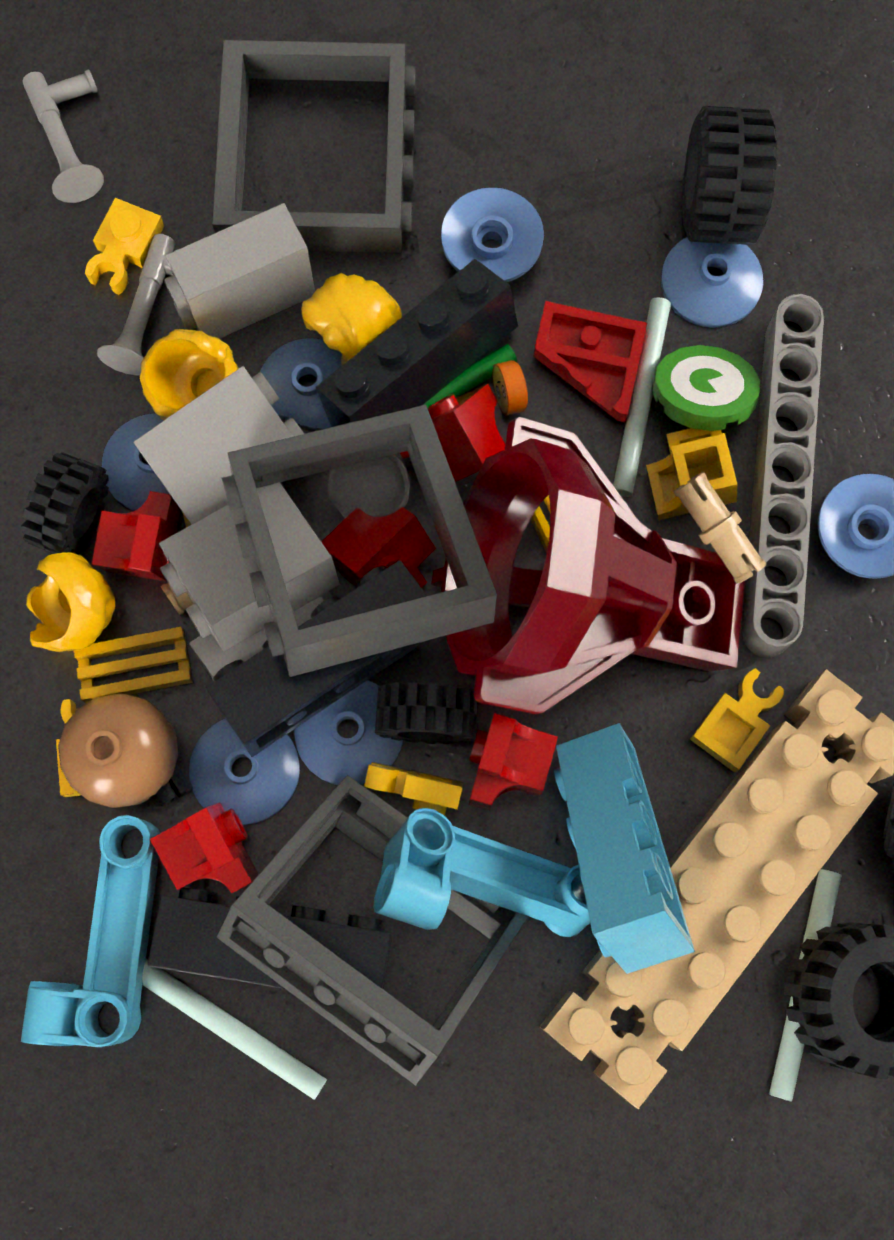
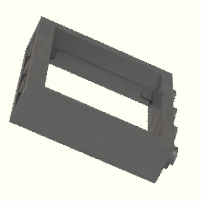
(329, 62)
(384, 628)
(329, 982)

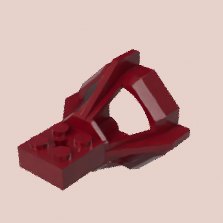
(603, 584)

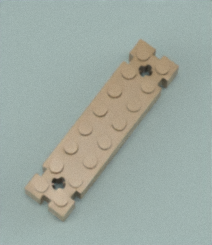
(735, 883)

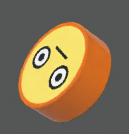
(510, 387)

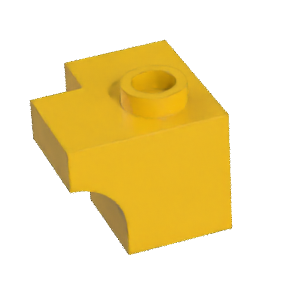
(690, 454)

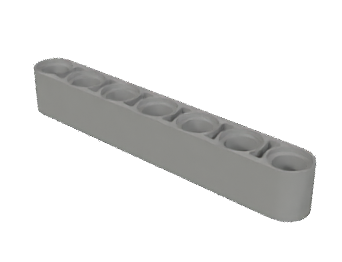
(795, 452)

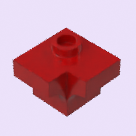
(466, 430)
(131, 540)
(370, 542)
(510, 760)
(207, 847)

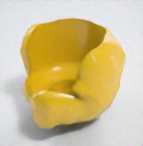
(350, 313)
(183, 368)
(70, 603)

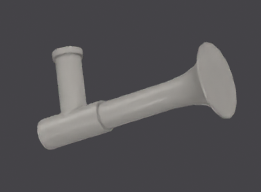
(76, 180)
(126, 351)

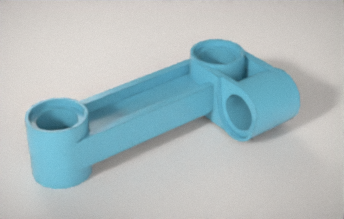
(434, 857)
(116, 951)

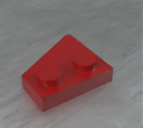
(592, 353)

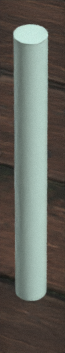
(641, 397)
(233, 1031)
(790, 1048)

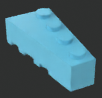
(620, 852)

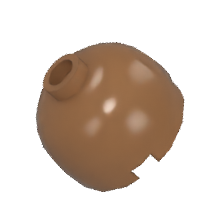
(118, 750)

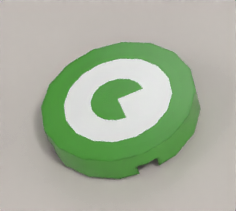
(706, 387)

